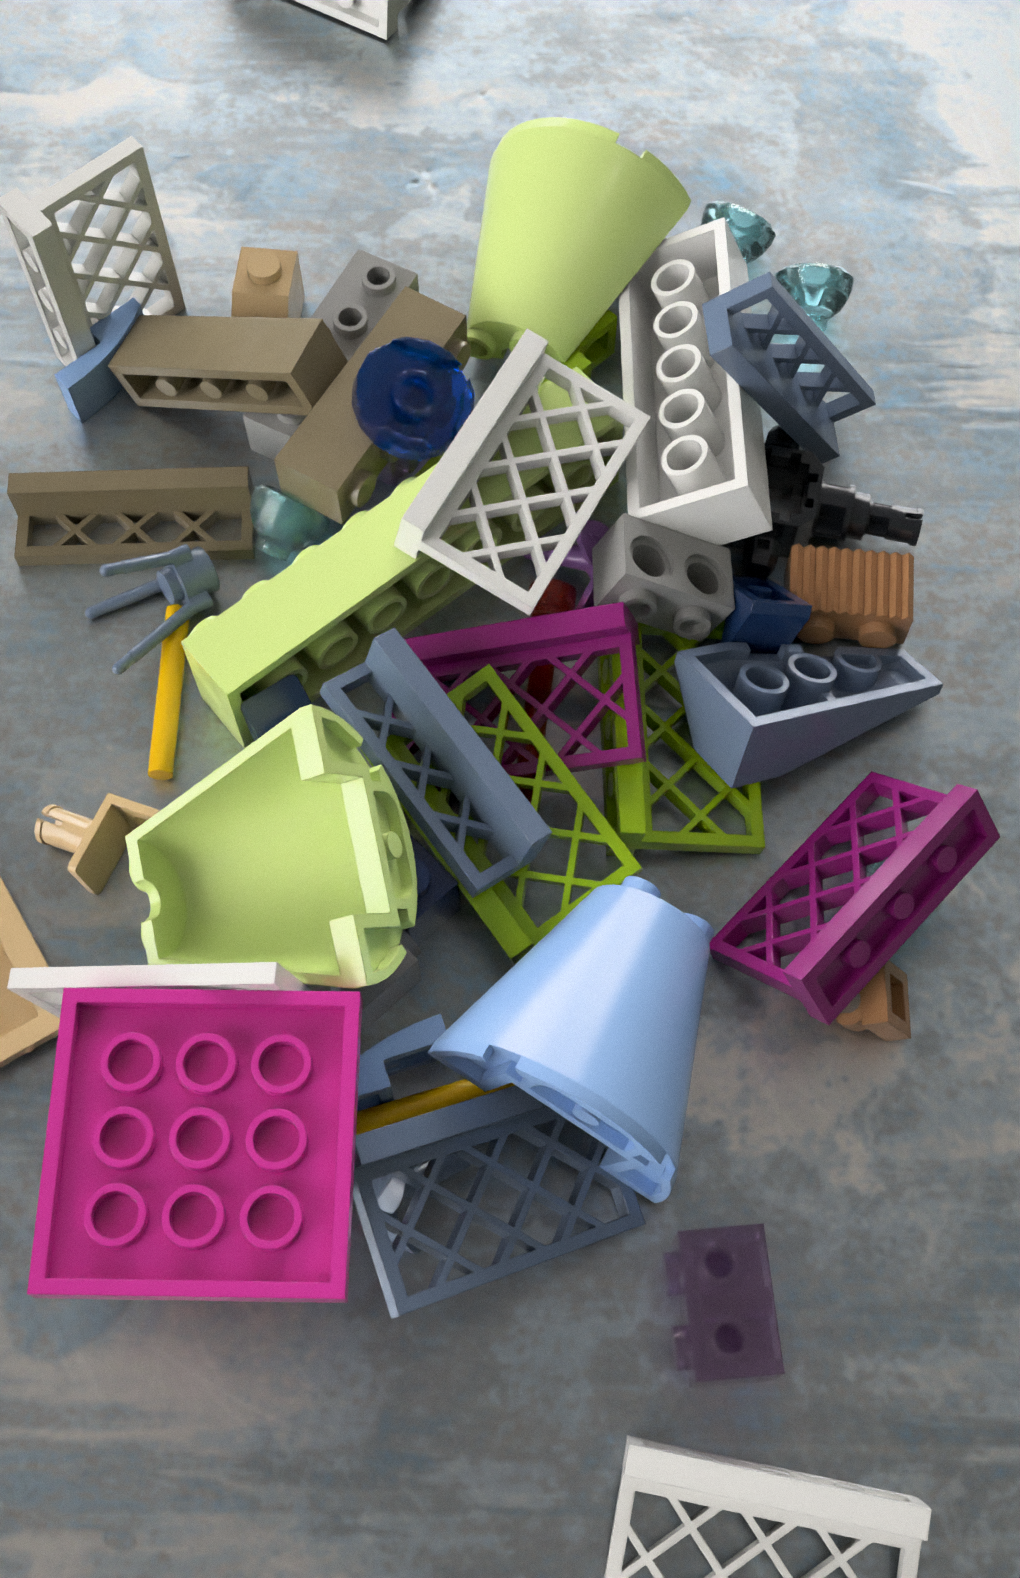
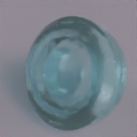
(749, 229)
(817, 288)
(283, 522)

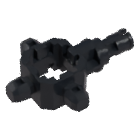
(824, 509)

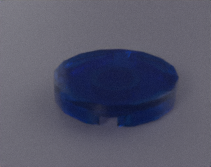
(411, 398)

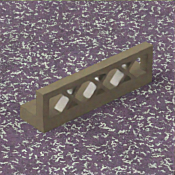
(126, 498)

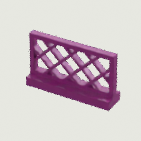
(540, 642)
(877, 909)

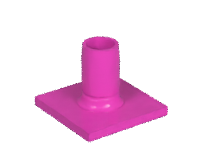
(200, 1146)

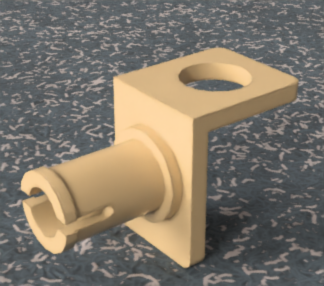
(95, 841)

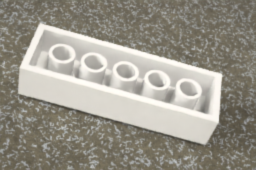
(704, 444)

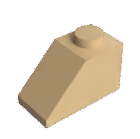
(267, 284)

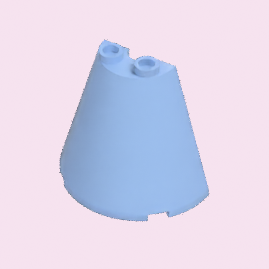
(600, 1027)

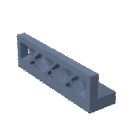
(770, 370)
(455, 752)

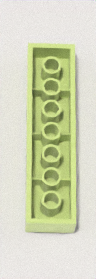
(357, 585)

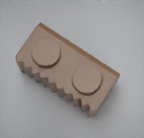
(853, 594)

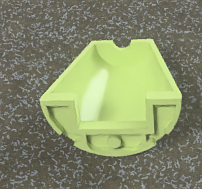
(563, 233)
(282, 861)

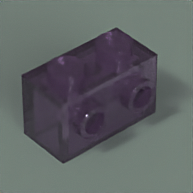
(724, 1306)

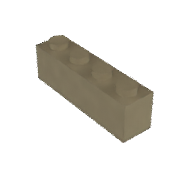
(228, 363)
(329, 457)

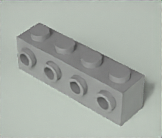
(350, 312)

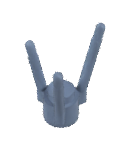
(186, 578)

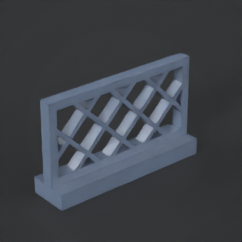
(456, 1131)

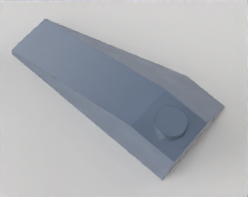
(778, 711)

